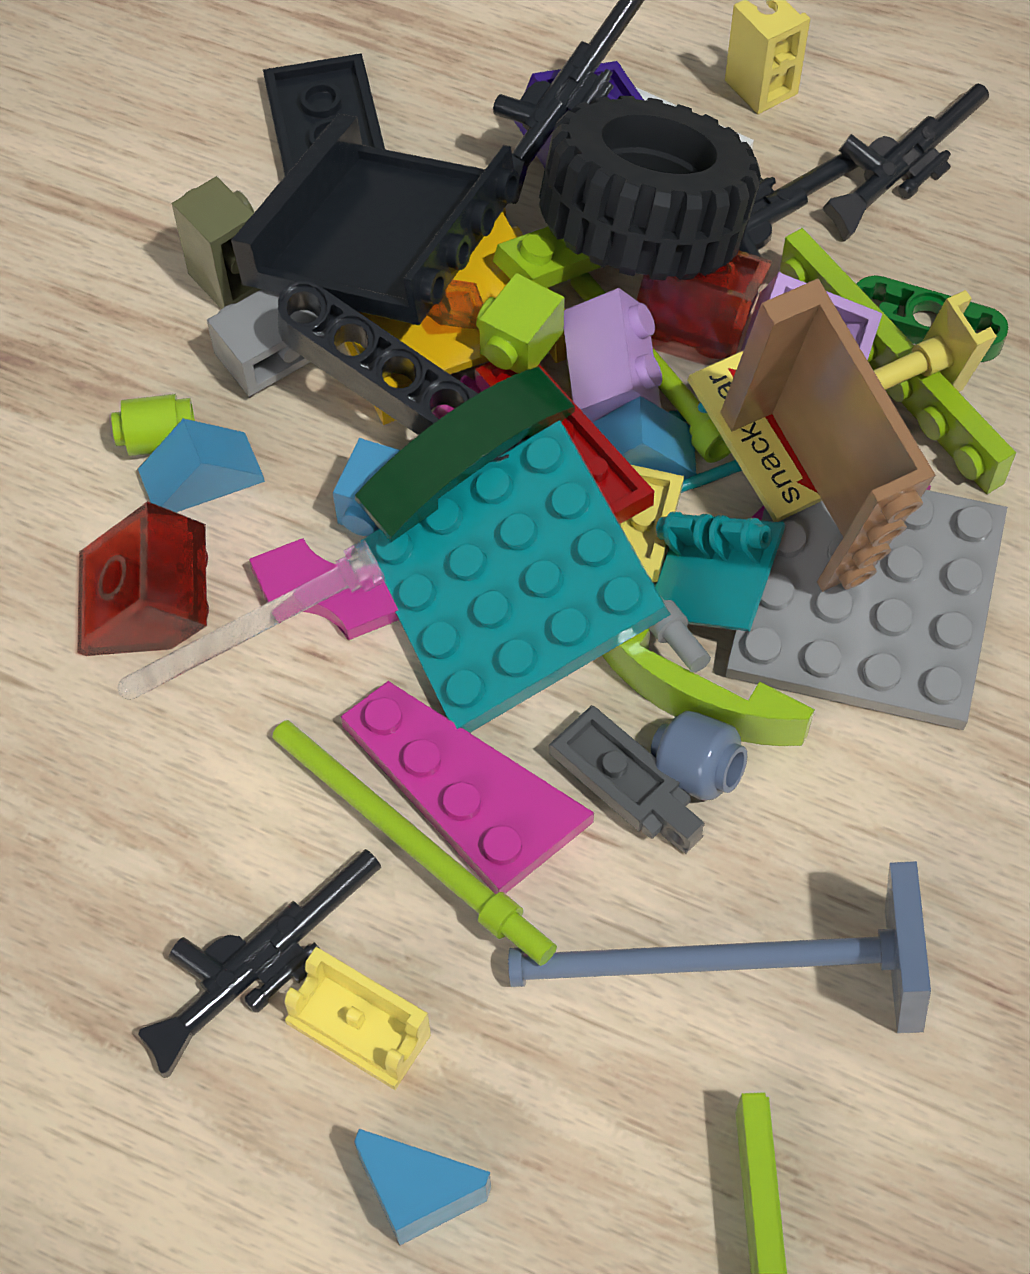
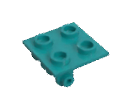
(717, 566)

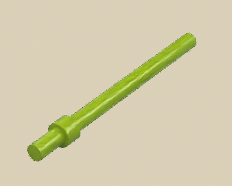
(496, 911)

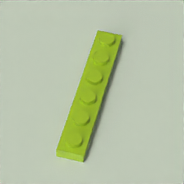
(932, 399)

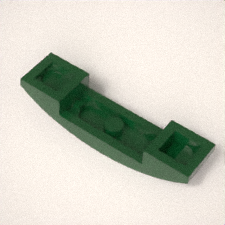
(459, 446)

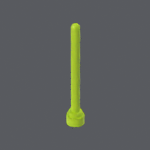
(704, 433)

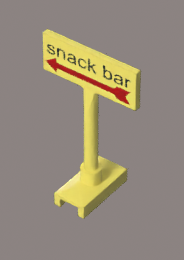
(762, 447)

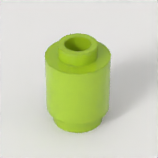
(148, 421)

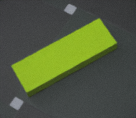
(760, 1185)

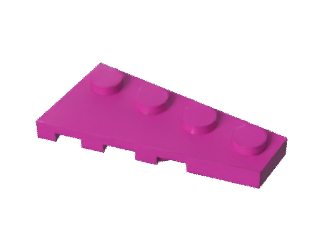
(472, 794)

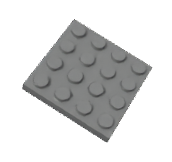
(894, 642)

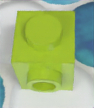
(520, 324)

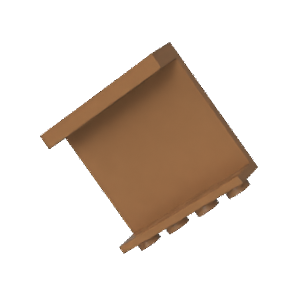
(837, 421)

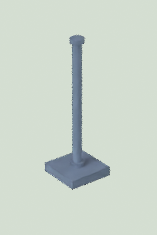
(896, 949)

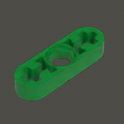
(917, 299)

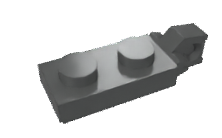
(627, 779)

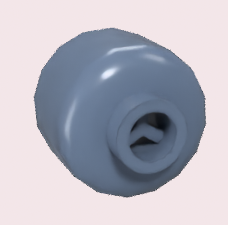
(700, 754)

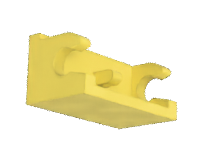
(766, 53)
(357, 1019)

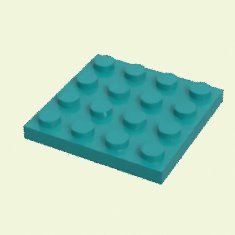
(516, 580)

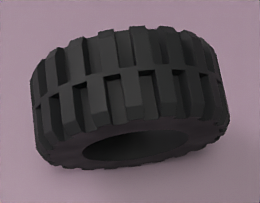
(648, 187)

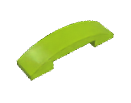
(763, 719)

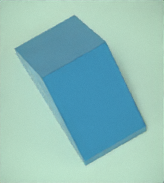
(650, 437)
(198, 466)
(419, 1186)

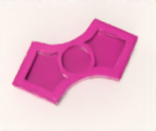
(297, 564)

